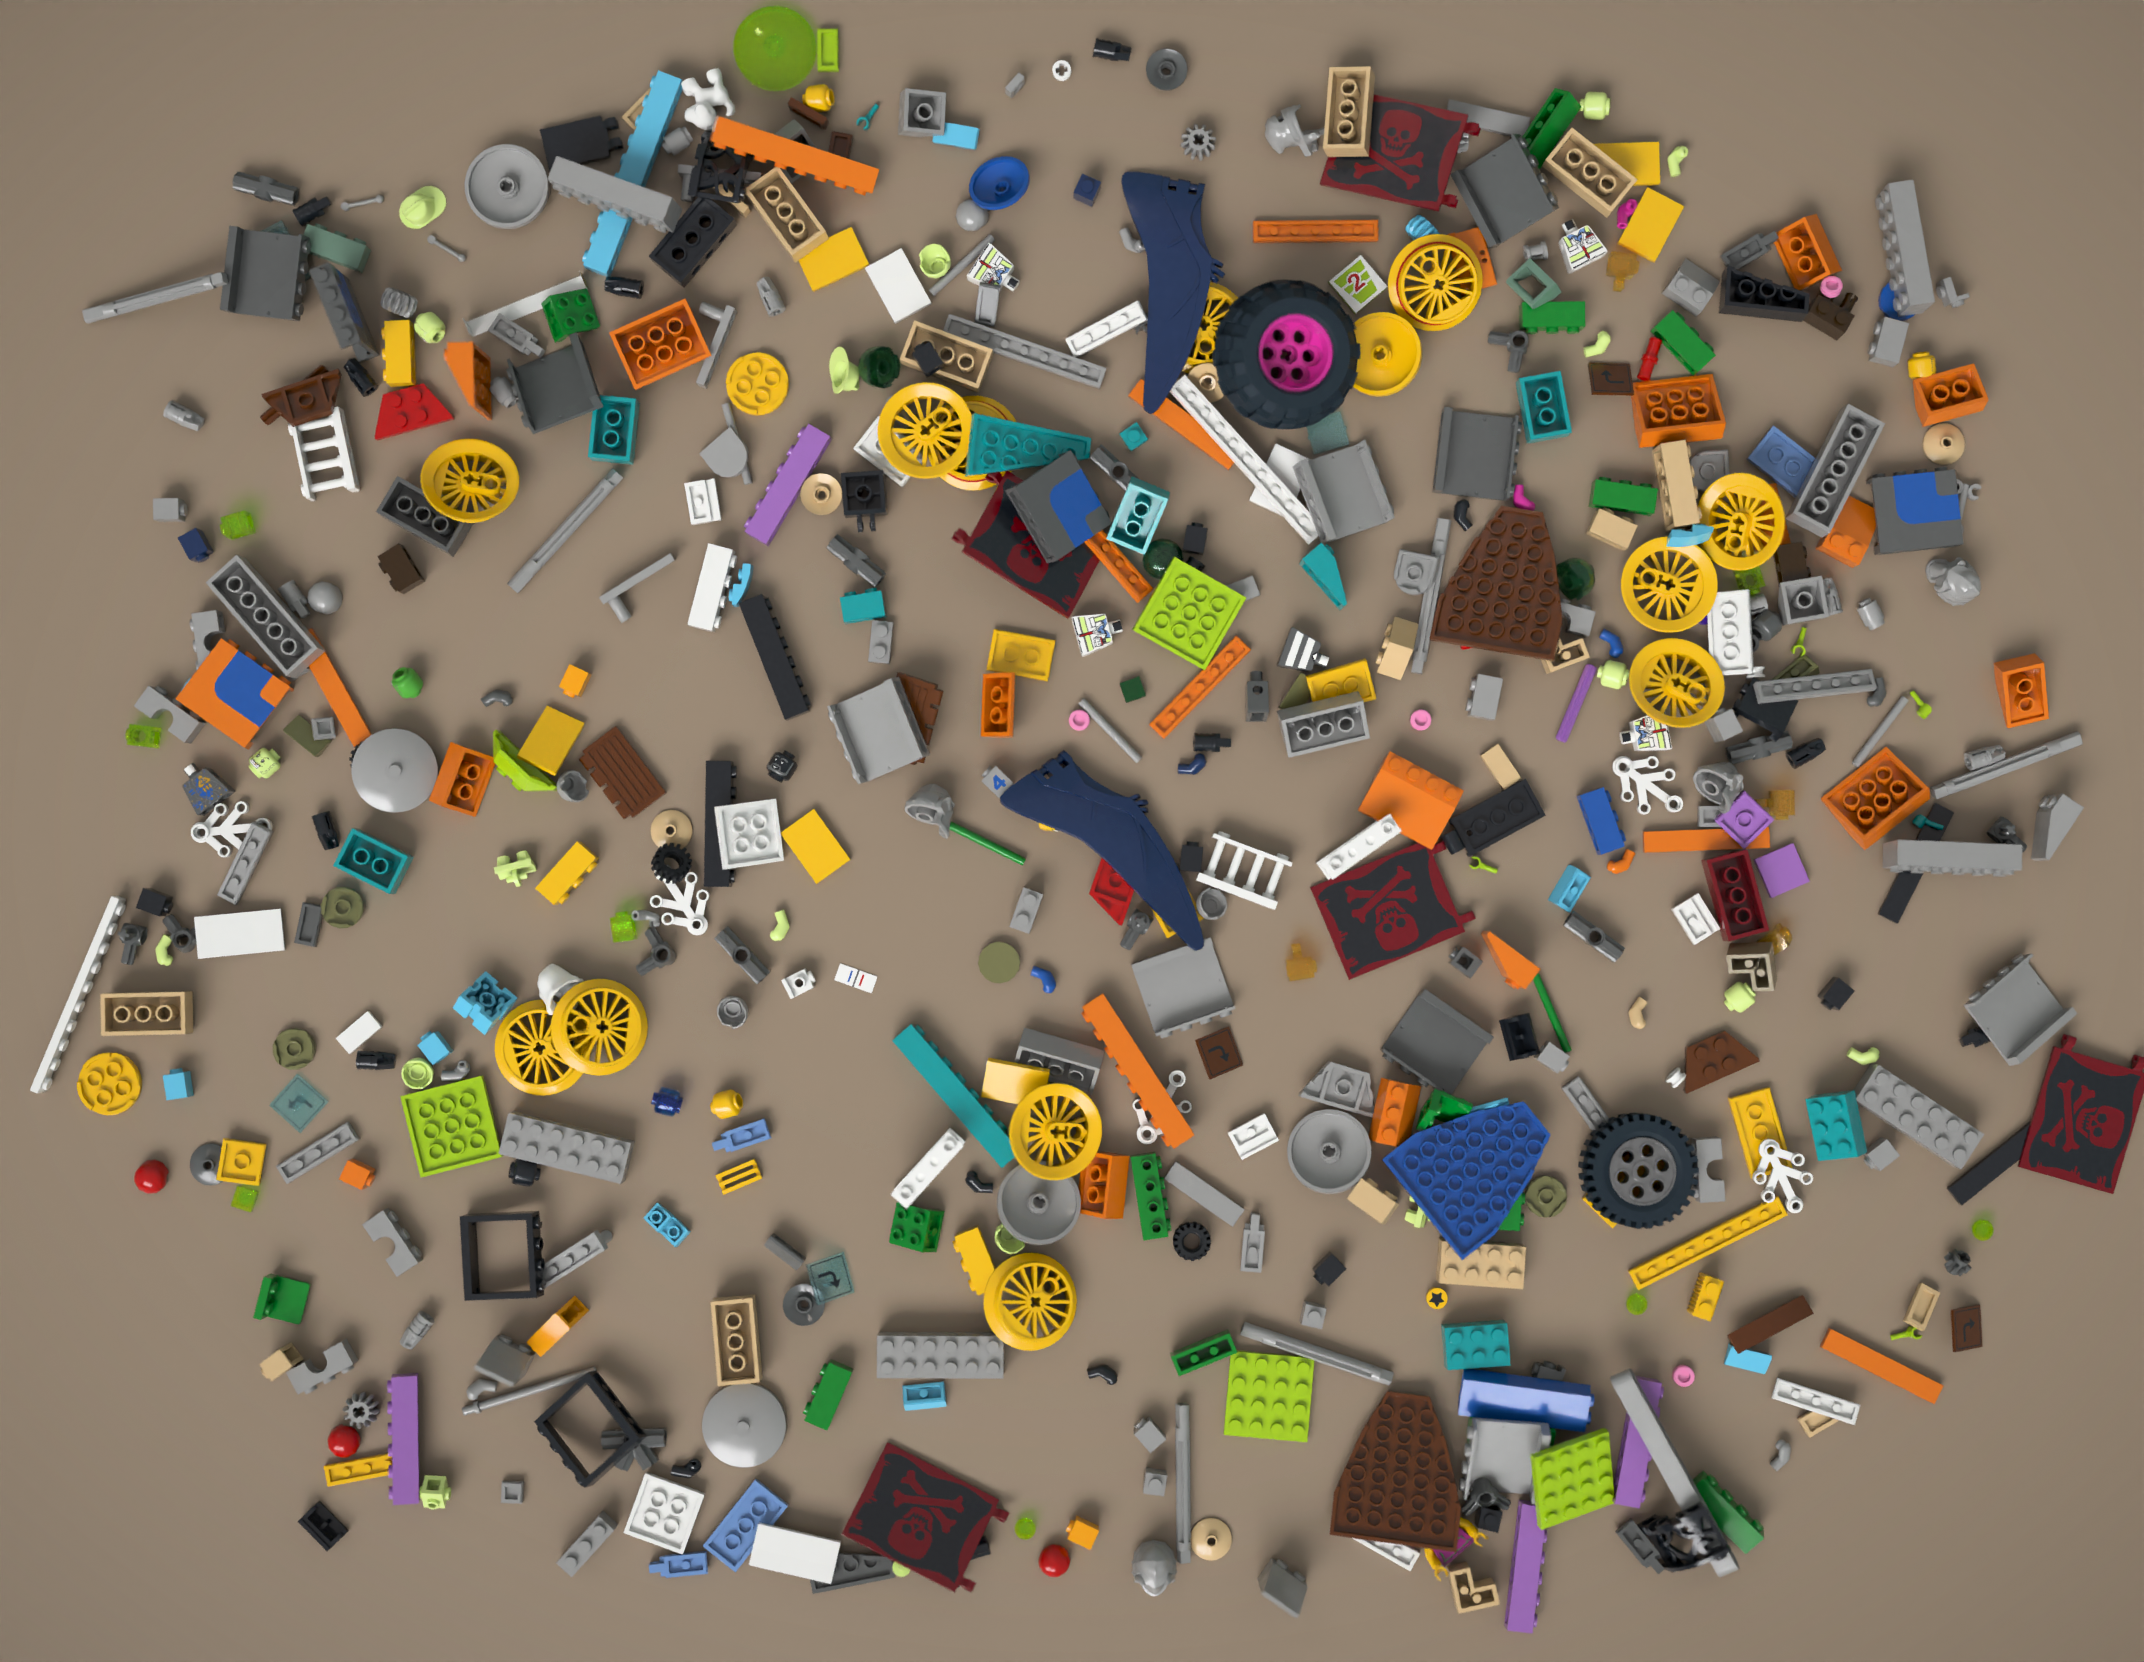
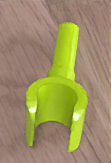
(1800, 642)
(1924, 709)
(1483, 866)
(1908, 1333)

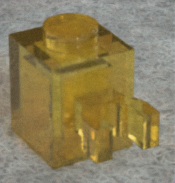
(1622, 267)
(1780, 803)
(1299, 966)

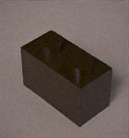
(1791, 562)
(400, 568)

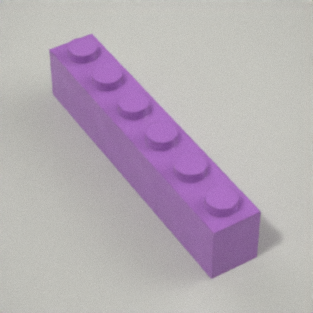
(787, 485)
(405, 1439)
(1633, 1453)
(1525, 1570)

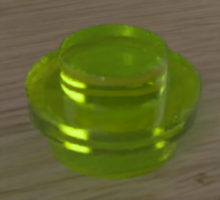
(1982, 1230)
(1636, 1304)
(1025, 1528)

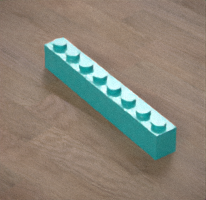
(955, 1093)

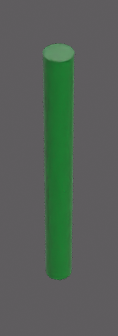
(987, 843)
(1551, 1013)

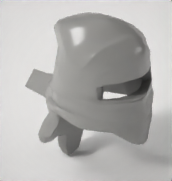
(1286, 132)

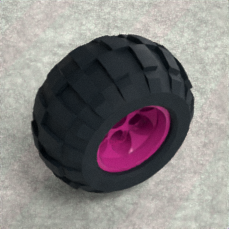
(1324, 333)

